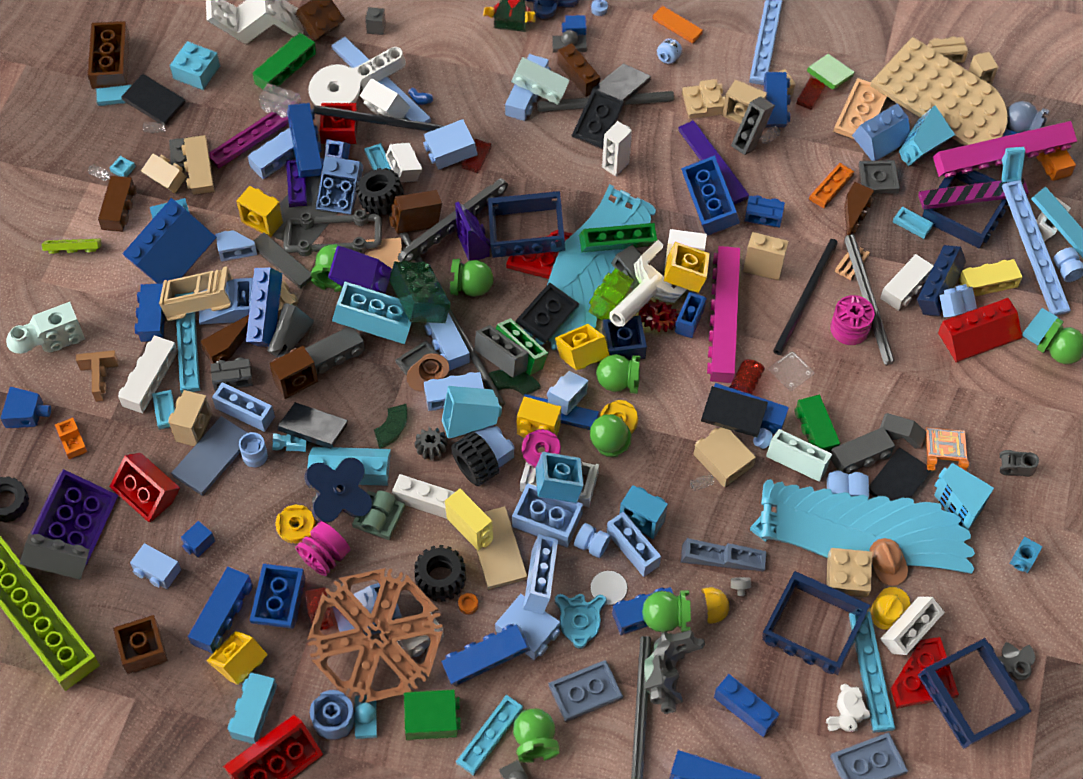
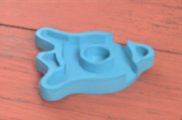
(580, 618)

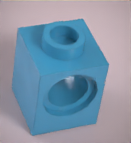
(1028, 548)

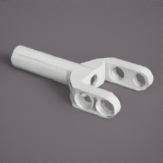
(651, 285)

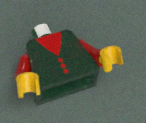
(510, 15)

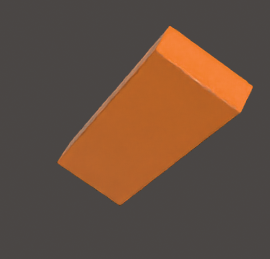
(677, 24)
(831, 185)

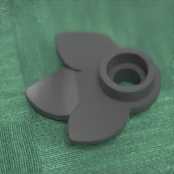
(1015, 659)

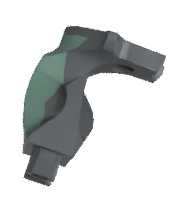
(661, 669)

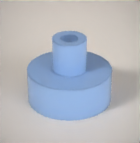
(599, 7)
(763, 439)

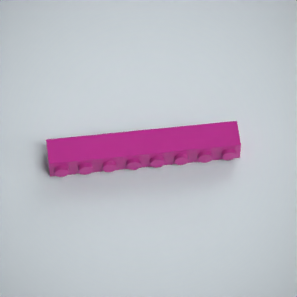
(991, 152)
(725, 314)

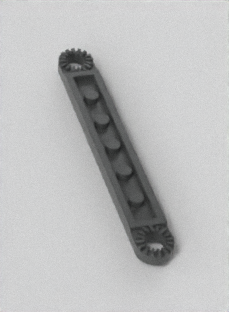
(448, 224)

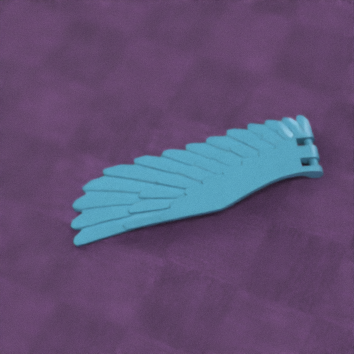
(582, 273)
(845, 522)

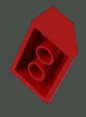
(144, 486)

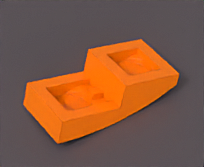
(71, 438)

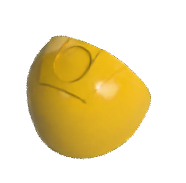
(716, 604)

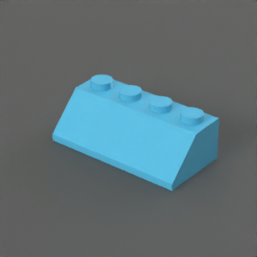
(375, 461)

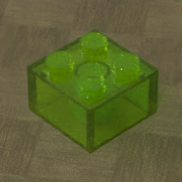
(609, 294)

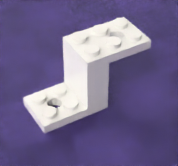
(253, 17)

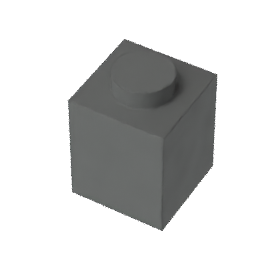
(375, 20)

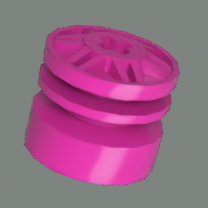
(852, 320)
(323, 548)

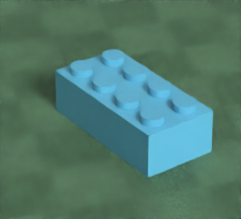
(372, 313)

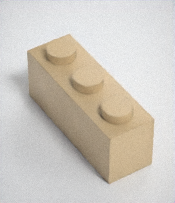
(198, 165)

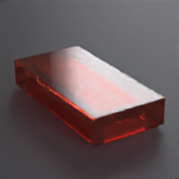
(810, 93)
(475, 163)

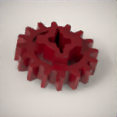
(658, 316)

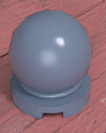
(1024, 117)

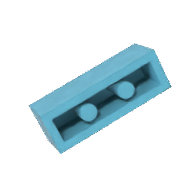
(252, 708)

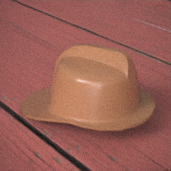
(427, 368)
(888, 562)

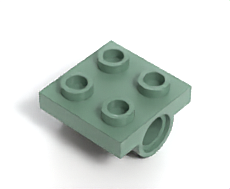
(382, 516)

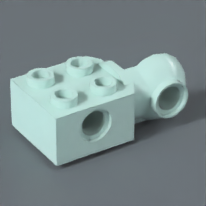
(50, 329)

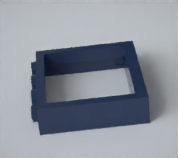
(525, 204)
(957, 229)
(828, 595)
(950, 710)

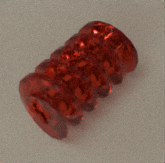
(747, 376)

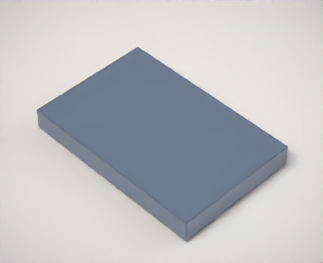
(585, 691)
(870, 760)

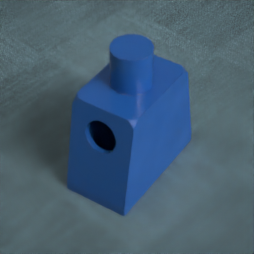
(23, 409)

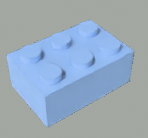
(546, 516)

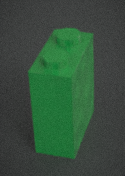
(431, 714)

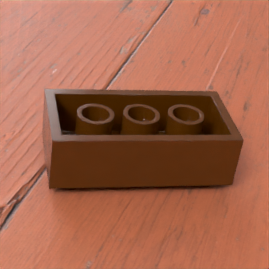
(108, 54)

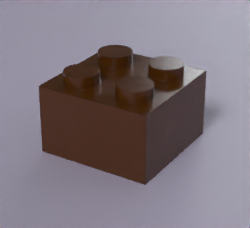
(319, 17)
(293, 372)
(140, 644)

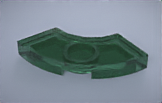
(522, 383)
(392, 427)

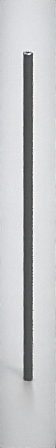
(473, 355)

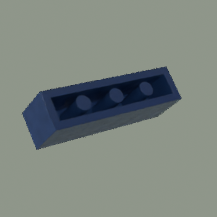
(942, 277)

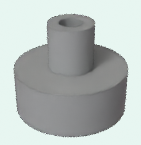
(740, 584)

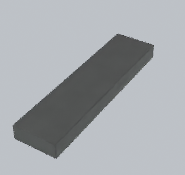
(282, 260)

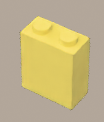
(469, 519)

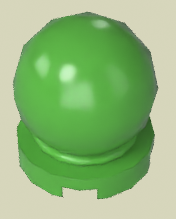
(322, 268)
(472, 278)
(1063, 343)
(618, 373)
(610, 435)
(665, 611)
(535, 735)

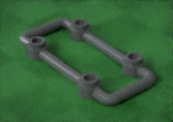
(307, 220)

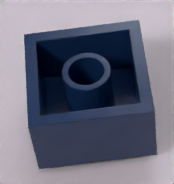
(626, 339)

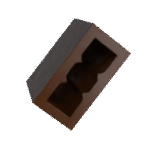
(416, 211)

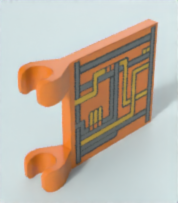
(946, 445)

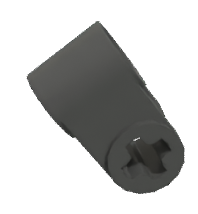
(1015, 463)

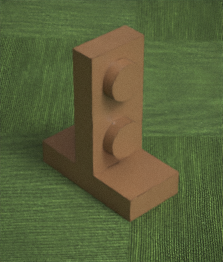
(98, 363)

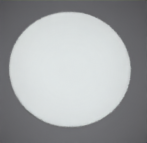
(609, 585)

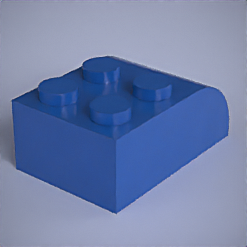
(278, 596)

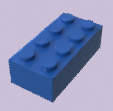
(710, 195)

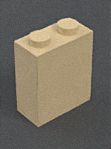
(765, 256)
(724, 455)

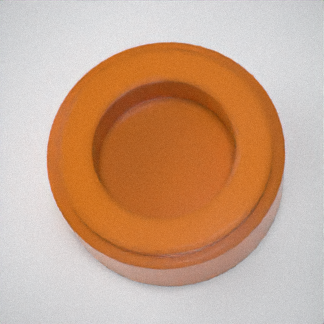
(468, 603)

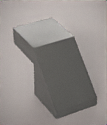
(900, 427)

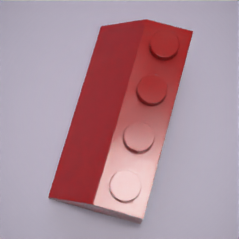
(981, 329)
(277, 754)

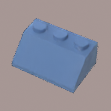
(883, 132)

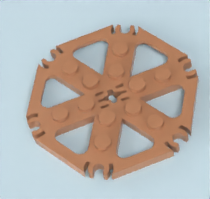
(382, 616)

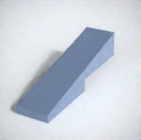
(722, 556)

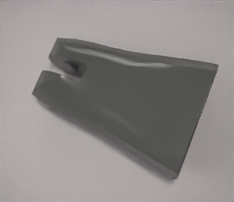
(290, 330)

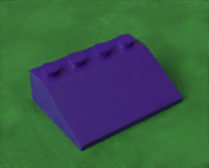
(75, 511)

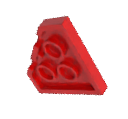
(536, 264)
(908, 687)

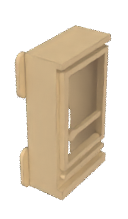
(214, 297)

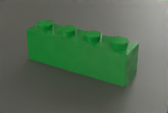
(285, 61)
(617, 237)

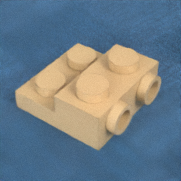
(704, 99)

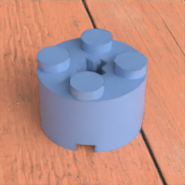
(321, 712)

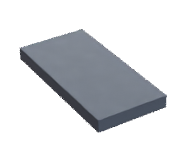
(210, 456)

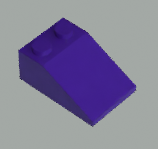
(471, 234)
(359, 270)

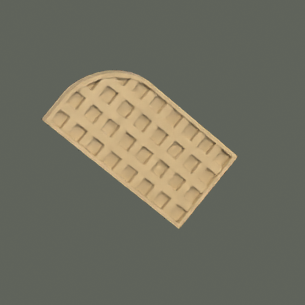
(925, 78)

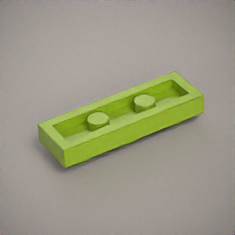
(71, 245)

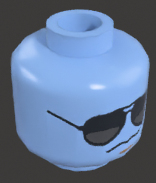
(669, 51)

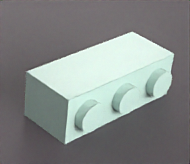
(540, 80)
(799, 455)

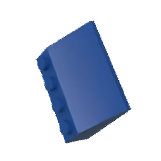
(169, 244)

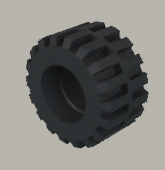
(378, 190)
(475, 459)
(440, 558)

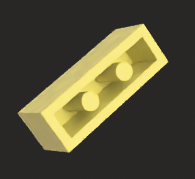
(992, 277)

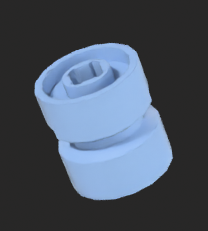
(1069, 264)
(253, 449)
(590, 539)

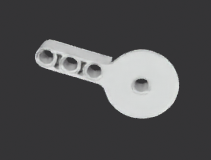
(348, 80)

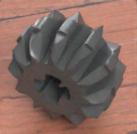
(431, 443)

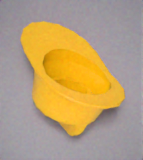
(889, 607)

